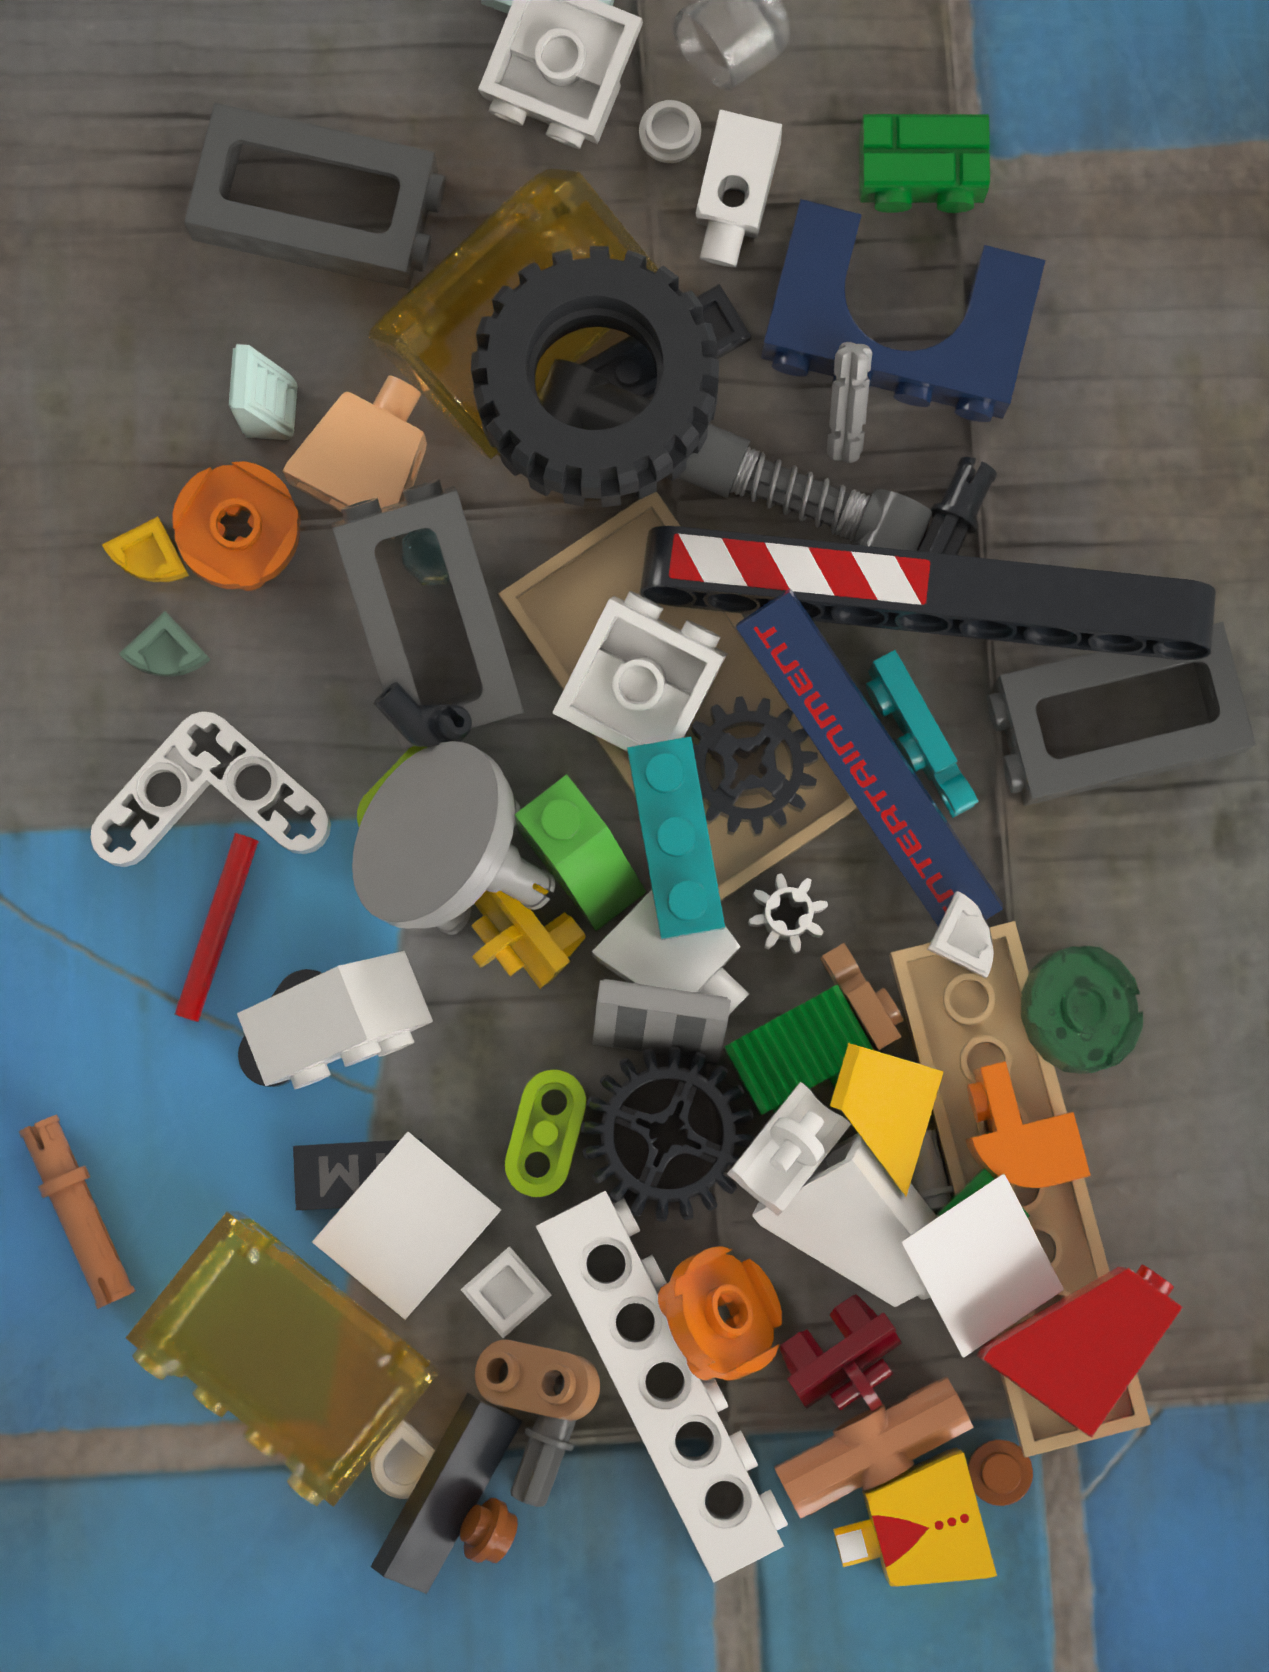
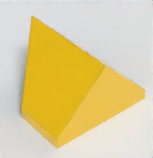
(888, 1106)

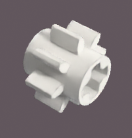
(797, 898)

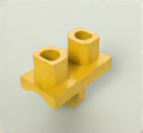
(521, 941)

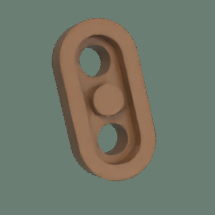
(532, 1380)

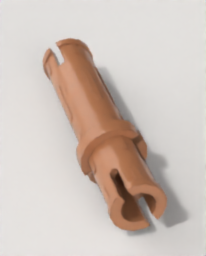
(76, 1210)

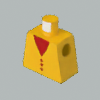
(922, 1526)

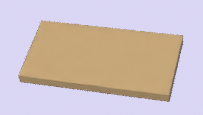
(557, 614)

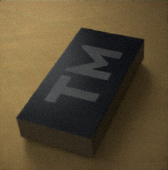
(333, 1172)

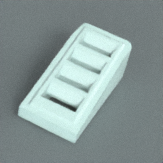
(261, 395)

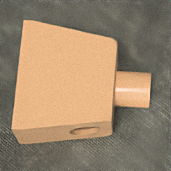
(361, 449)

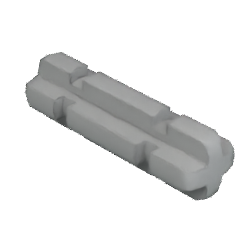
(849, 402)

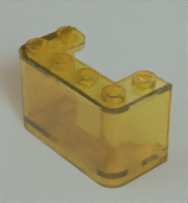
(283, 1356)

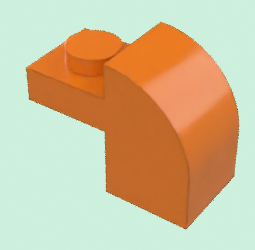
(1027, 1153)

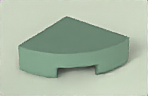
(164, 650)

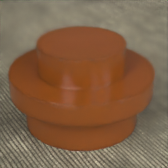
(1000, 1472)
(488, 1531)

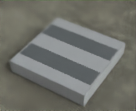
(660, 1018)

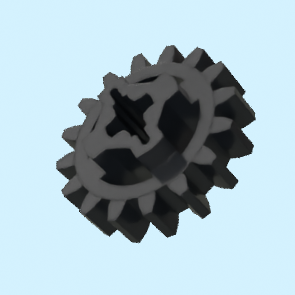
(772, 785)

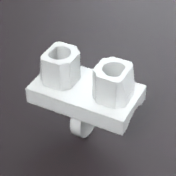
(788, 1149)

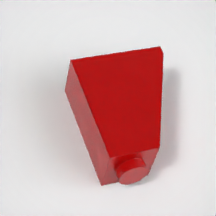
(1087, 1345)

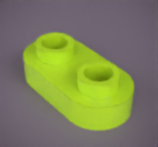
(545, 1133)

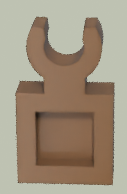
(873, 1010)

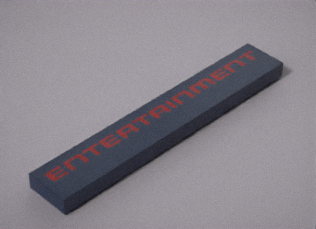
(864, 757)

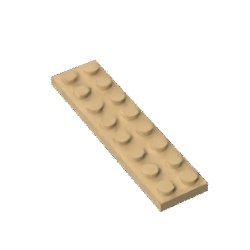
(975, 1022)

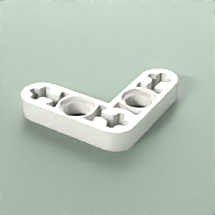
(195, 776)

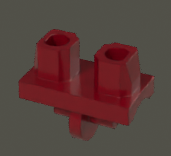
(865, 1342)

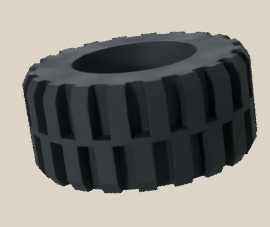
(579, 297)

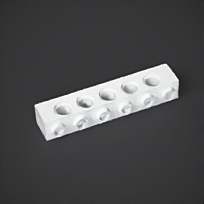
(722, 1541)

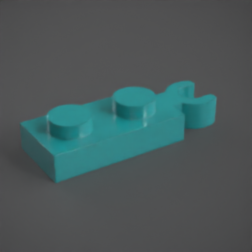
(922, 739)

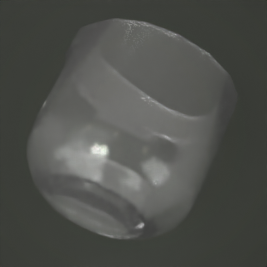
(744, 31)

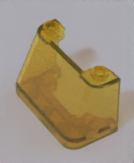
(436, 322)

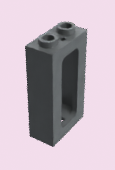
(305, 241)
(442, 512)
(1044, 778)

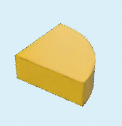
(147, 553)

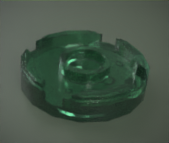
(1081, 1009)

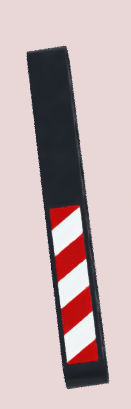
(932, 592)

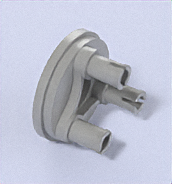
(442, 840)

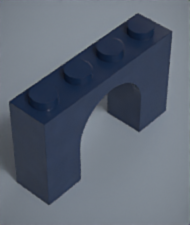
(967, 370)

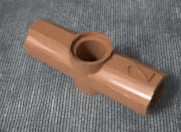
(873, 1447)

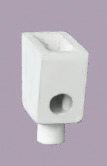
(740, 160)
(679, 963)

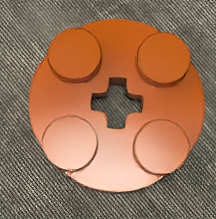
(229, 490)
(692, 1313)

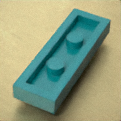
(676, 838)

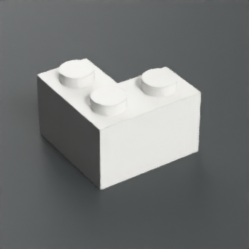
(336, 1015)

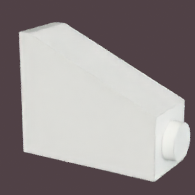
(855, 1222)

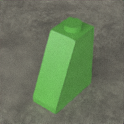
(579, 852)

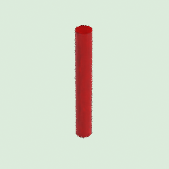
(216, 928)

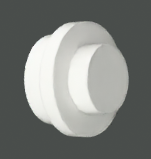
(670, 131)

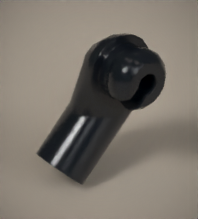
(423, 723)

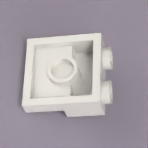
(560, 65)
(640, 675)

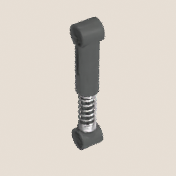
(729, 465)

